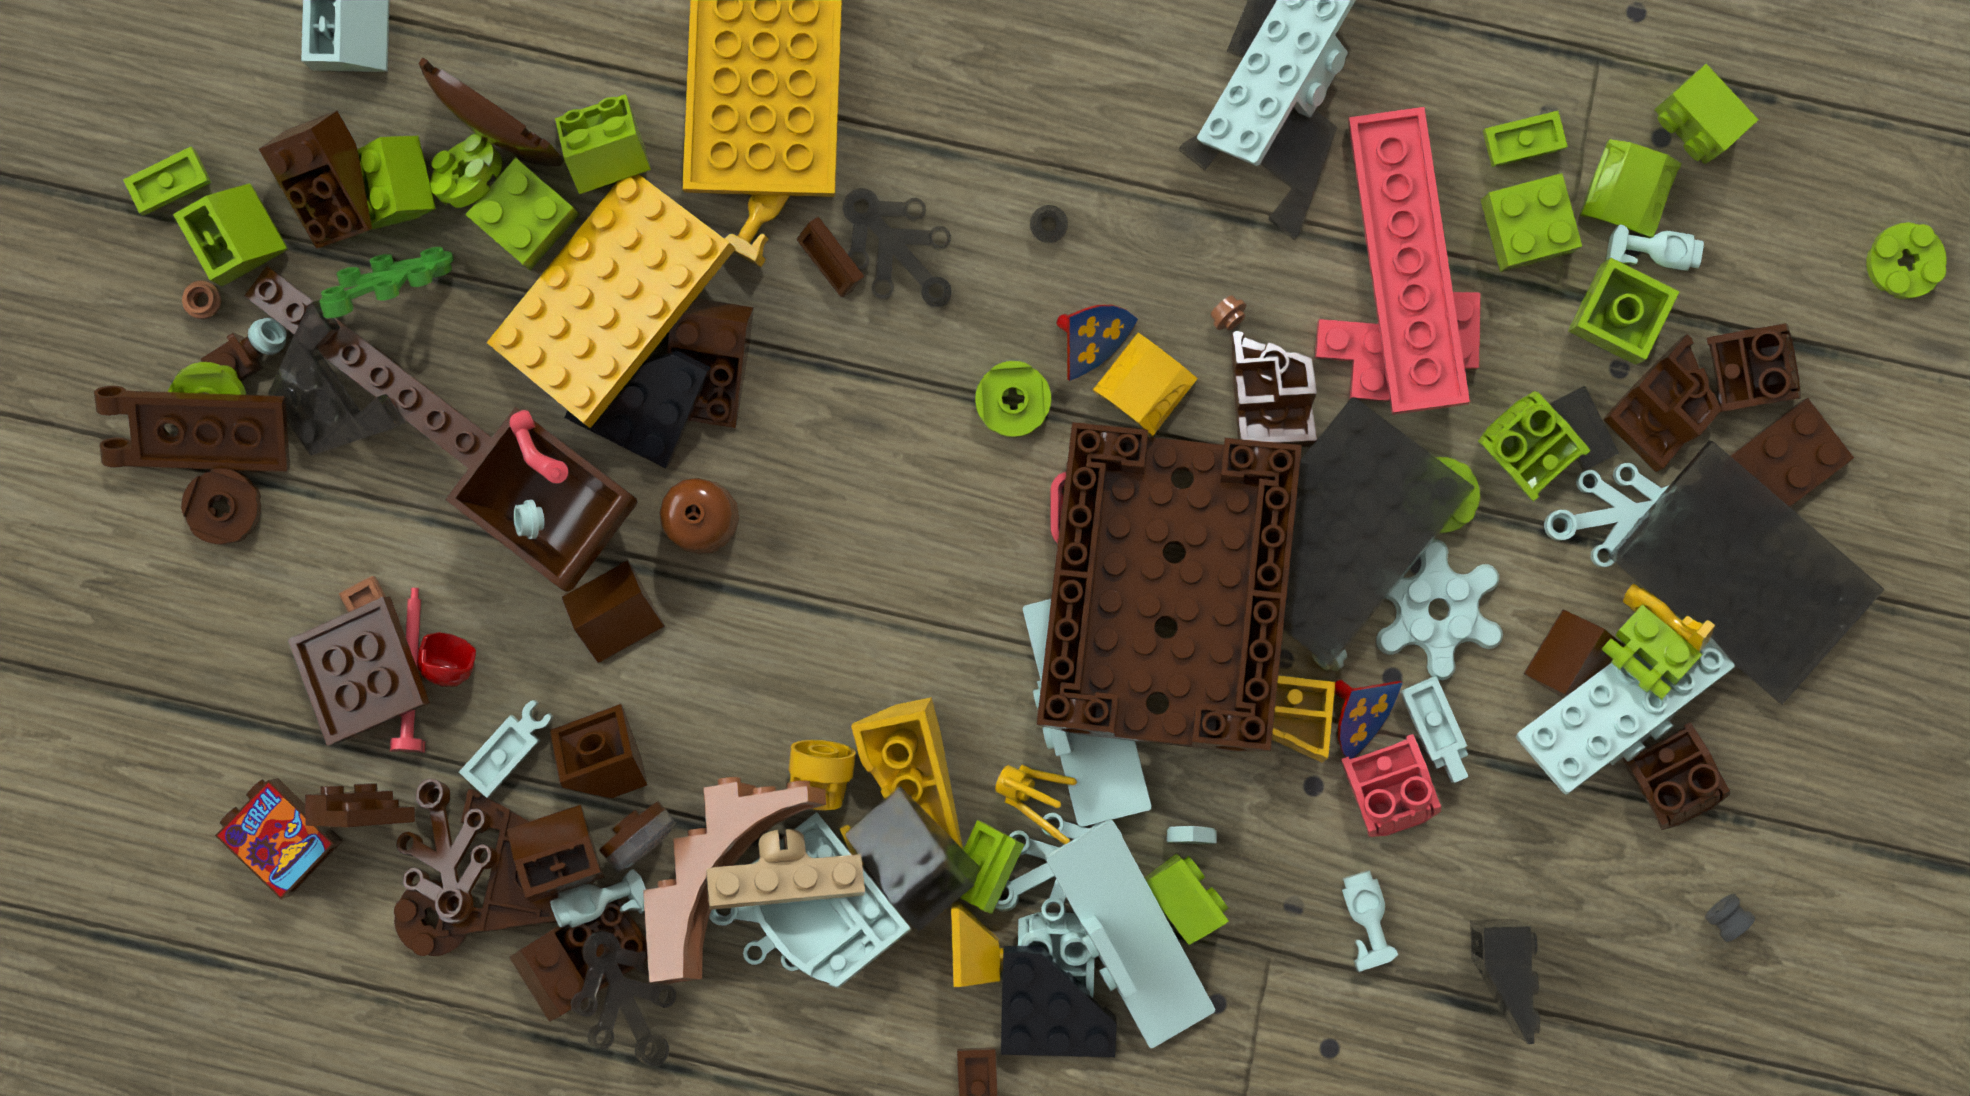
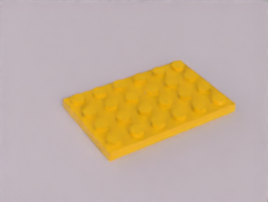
(762, 97)
(610, 297)

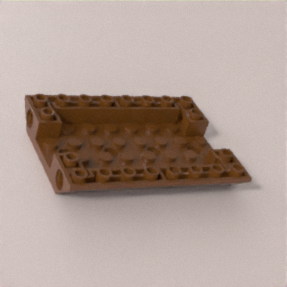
(1118, 585)

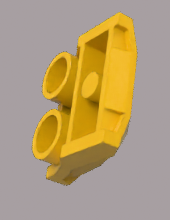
(1145, 383)

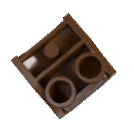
(1755, 367)
(1678, 778)

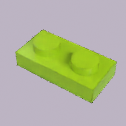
(1525, 138)
(167, 181)

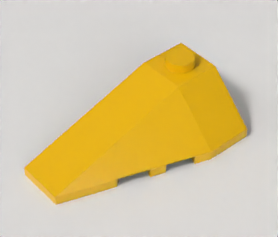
(907, 751)

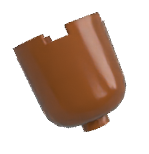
(714, 524)

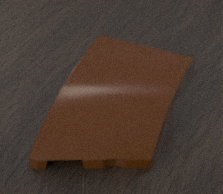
(1272, 393)
(1665, 406)

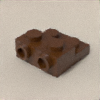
(355, 808)

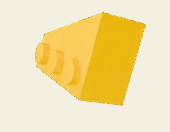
(1304, 715)

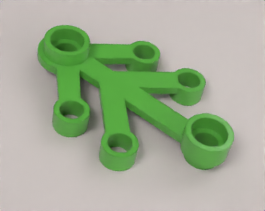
(385, 280)

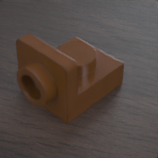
(237, 354)

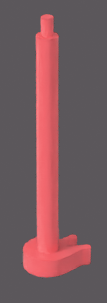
(407, 742)

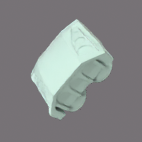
(1062, 942)

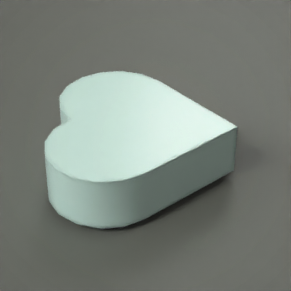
(1191, 835)

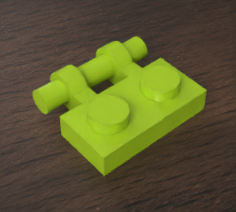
(1658, 646)

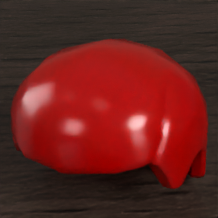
(445, 659)

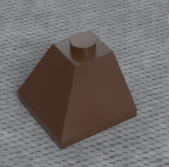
(599, 754)

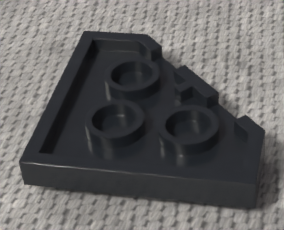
(653, 407)
(1050, 1009)

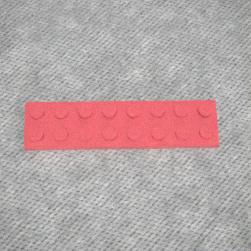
(1408, 261)

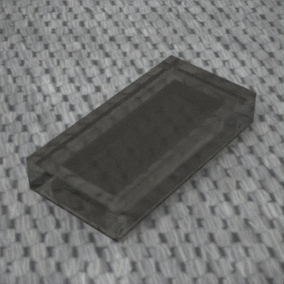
(1586, 421)

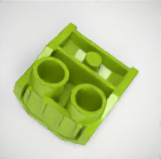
(1630, 186)
(1532, 443)

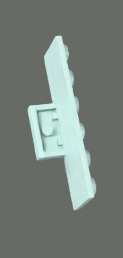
(1283, 69)
(1611, 719)
(1105, 768)
(1129, 934)

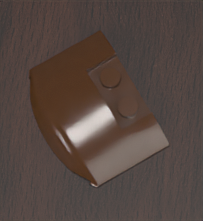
(488, 119)

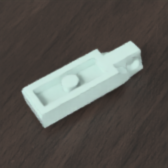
(1437, 727)

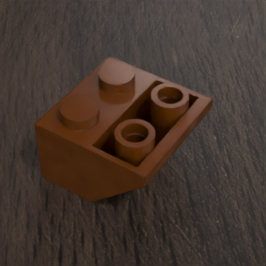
(554, 854)

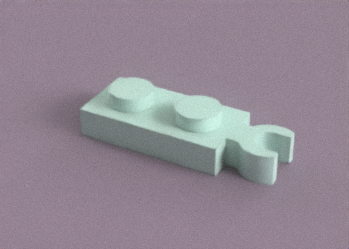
(504, 751)

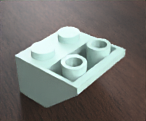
(345, 35)

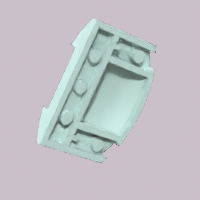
(833, 935)

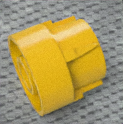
(825, 765)

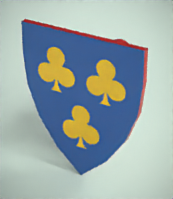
(1094, 336)
(1363, 713)

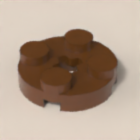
(211, 487)
(409, 926)

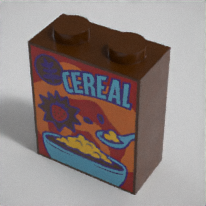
(274, 839)

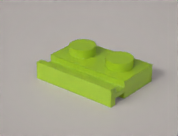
(996, 857)

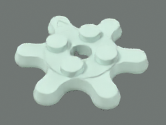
(1463, 619)

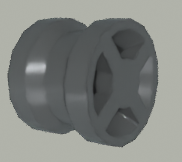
(1730, 917)

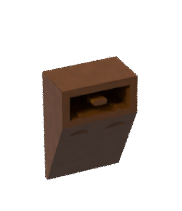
(321, 178)
(719, 338)
(555, 962)

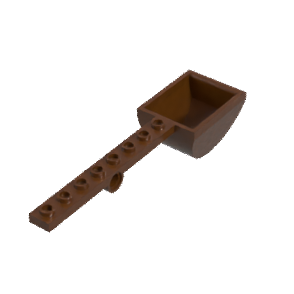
(577, 513)

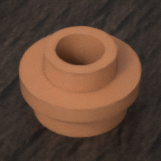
(190, 297)
(1228, 313)

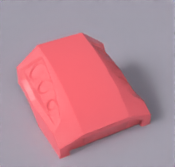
(1392, 788)

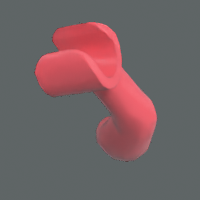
(550, 468)

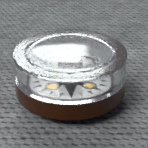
(637, 836)

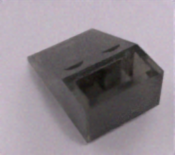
(912, 858)
(1504, 959)

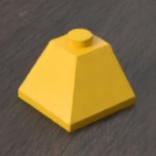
(974, 948)

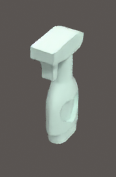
(1665, 248)
(589, 901)
(1367, 908)

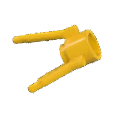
(1018, 786)

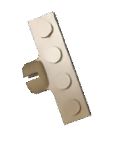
(784, 876)

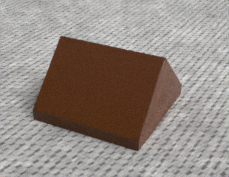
(612, 612)
(1569, 654)

